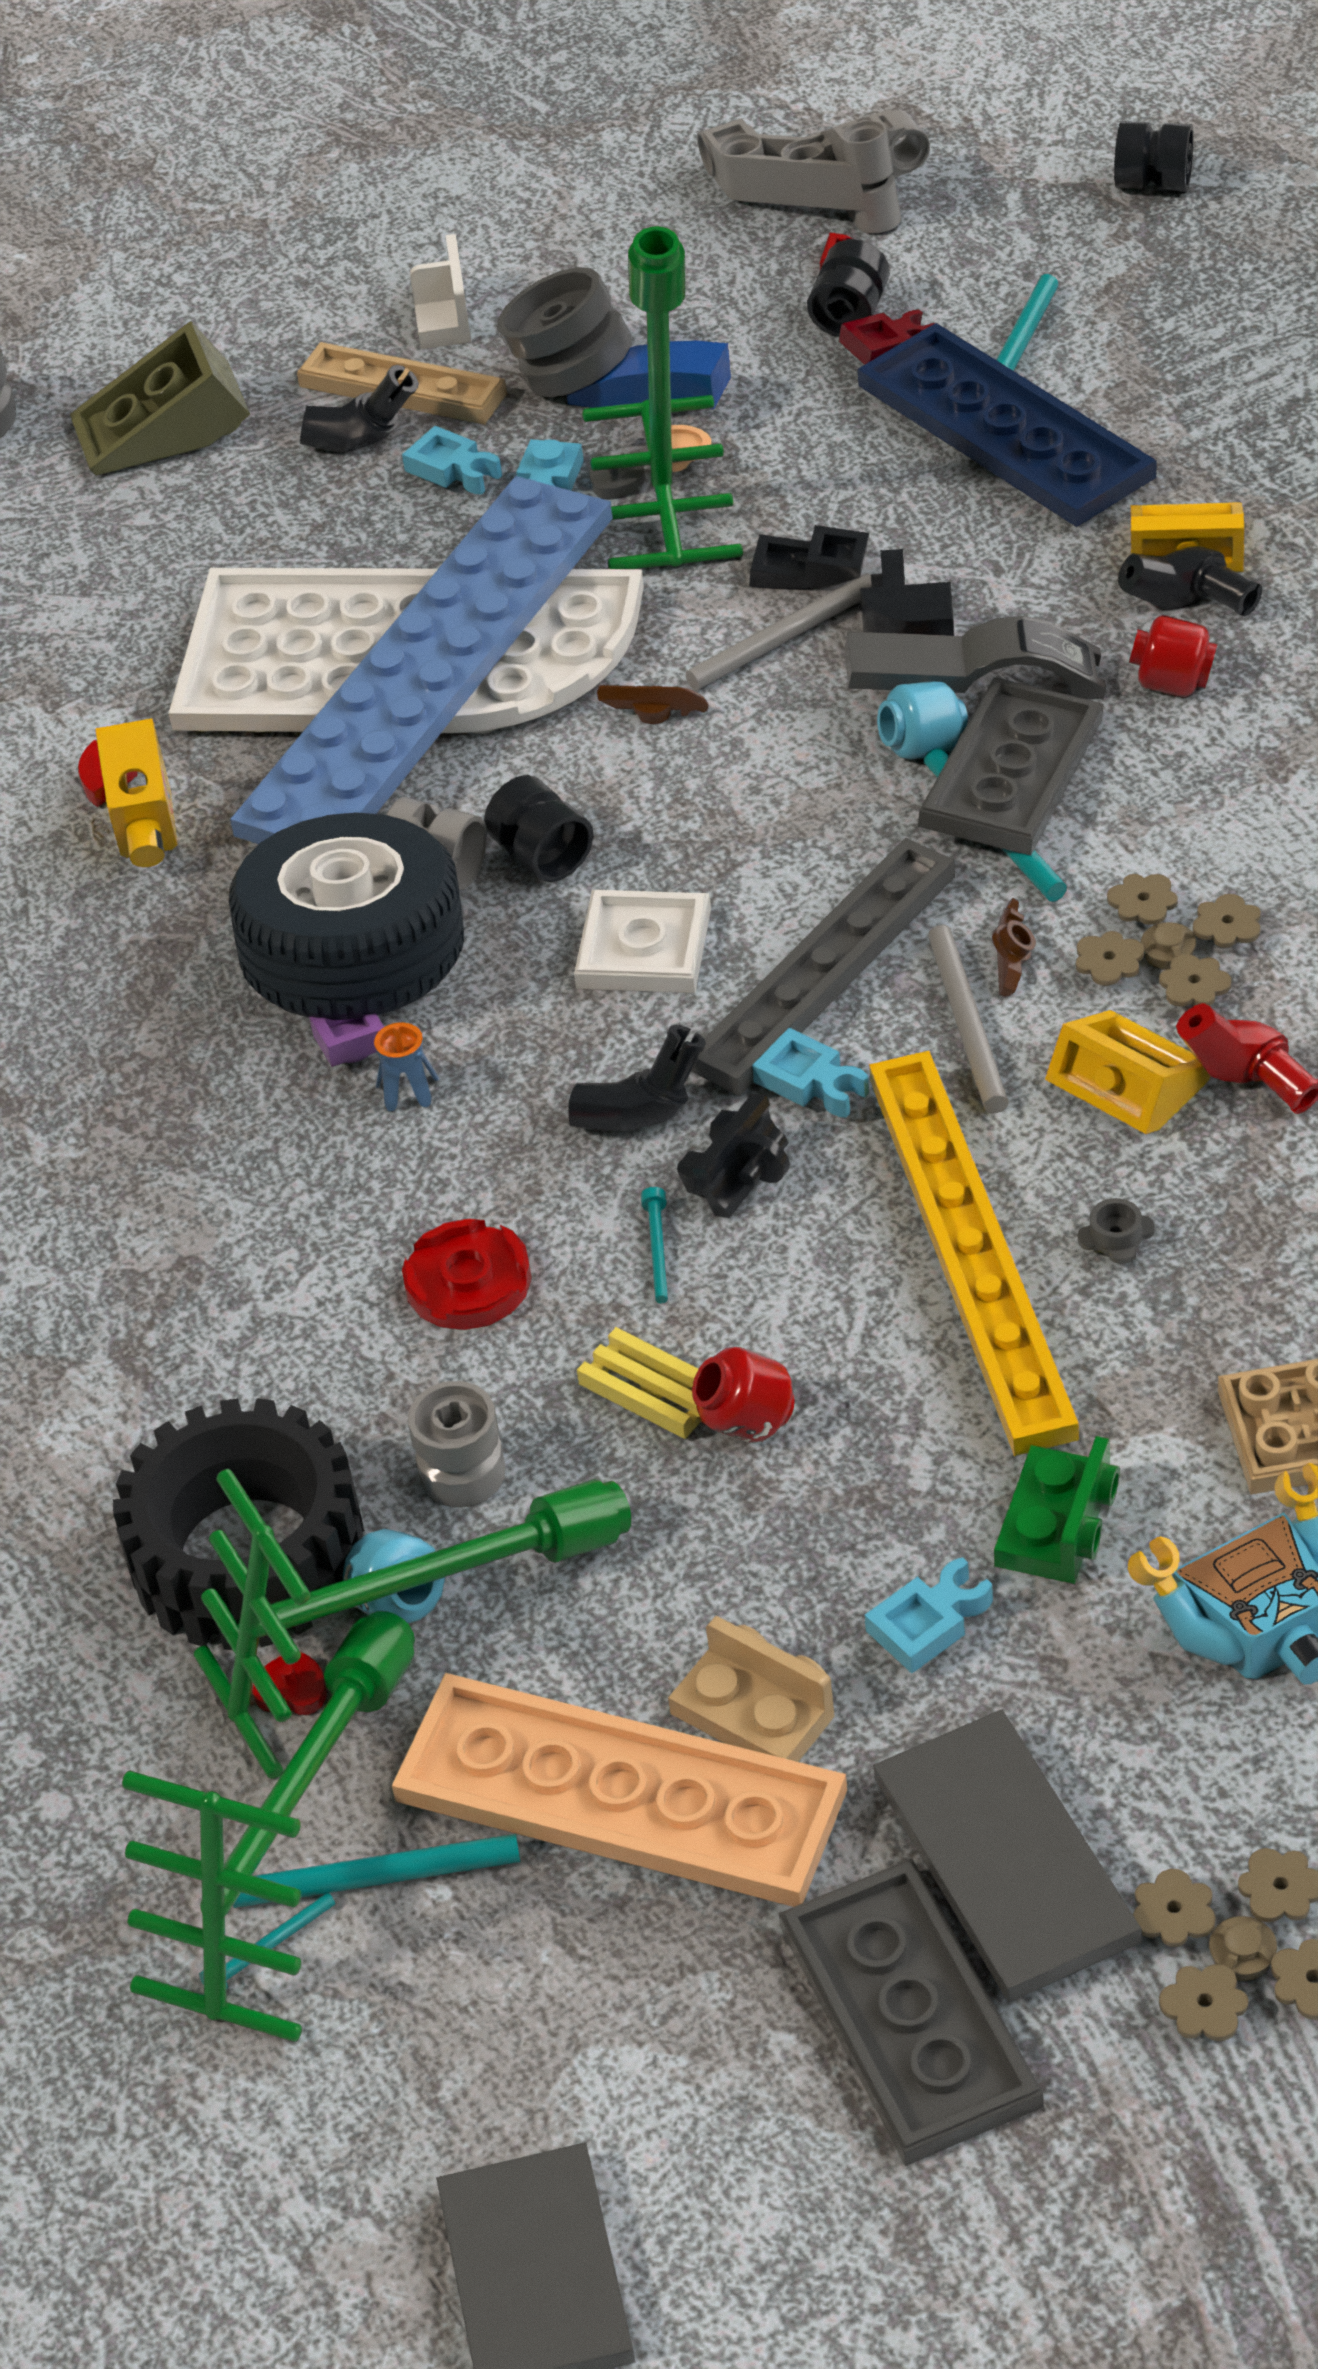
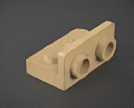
(754, 1694)

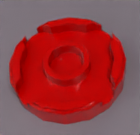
(466, 1274)

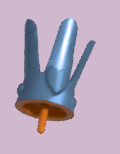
(399, 1052)

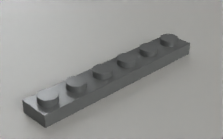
(824, 962)

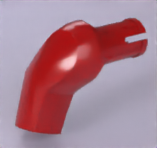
(1247, 1053)

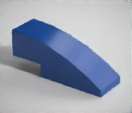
(695, 370)

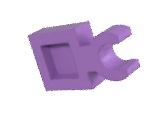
(346, 1039)

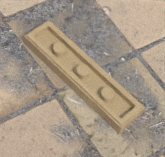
(439, 392)

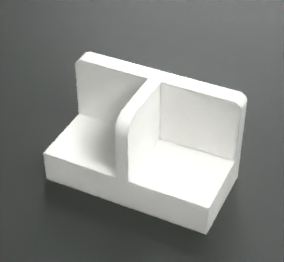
(440, 301)

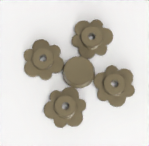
(1168, 943)
(1239, 1945)

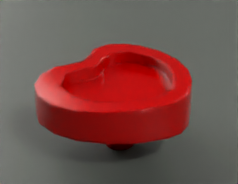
(299, 1684)

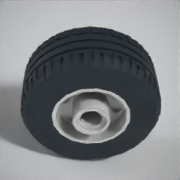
(346, 915)

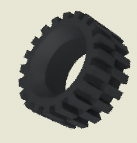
(179, 1488)

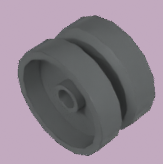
(564, 332)

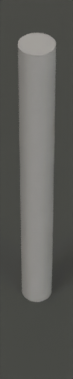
(777, 634)
(968, 1019)

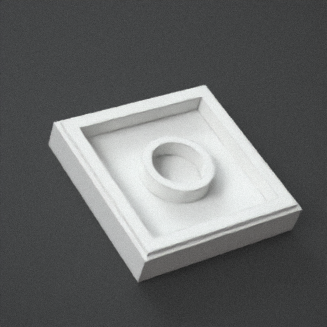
(643, 941)

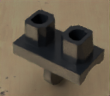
(742, 1152)

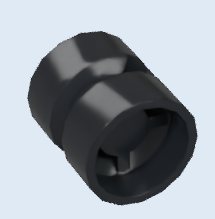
(1153, 156)
(847, 285)
(538, 828)

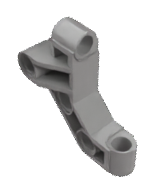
(834, 169)

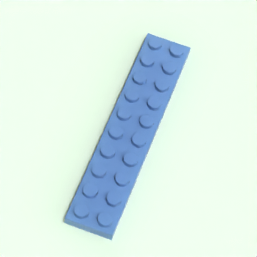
(428, 659)

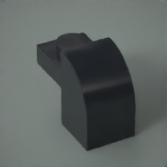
(903, 608)

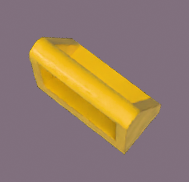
(1172, 527)
(1117, 1078)

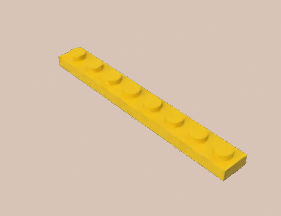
(974, 1255)

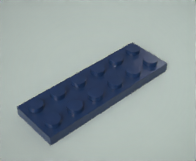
(1007, 424)

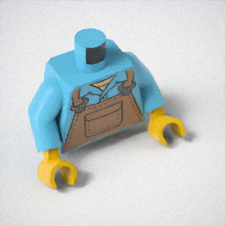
(1250, 1597)

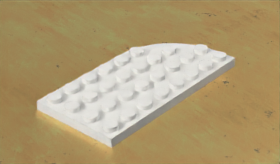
(286, 639)

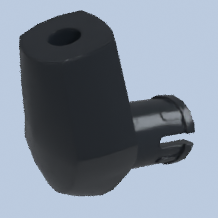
(363, 419)
(1187, 578)
(644, 1096)

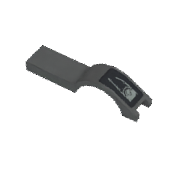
(895, 659)

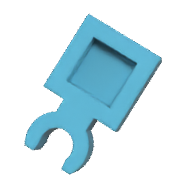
(448, 457)
(551, 462)
(806, 1068)
(925, 1620)

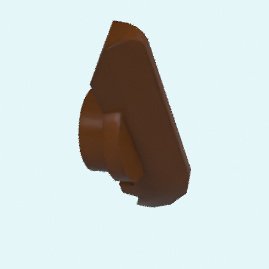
(652, 703)
(1013, 945)

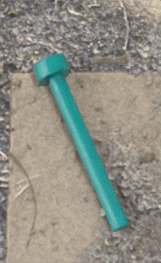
(654, 1201)
(282, 1932)

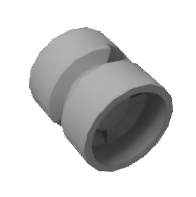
(457, 831)
(456, 1443)

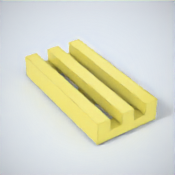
(654, 1371)

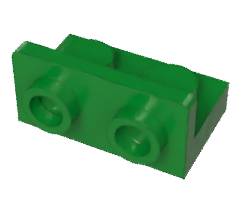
(1056, 1512)

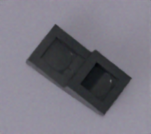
(826, 560)

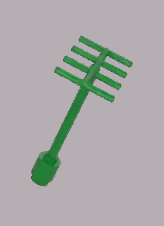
(658, 287)
(557, 1526)
(361, 1680)

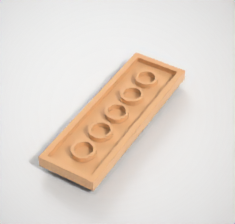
(622, 1789)

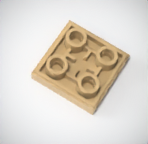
(1273, 1421)

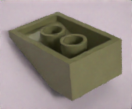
(162, 405)

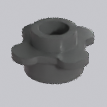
(1116, 1230)

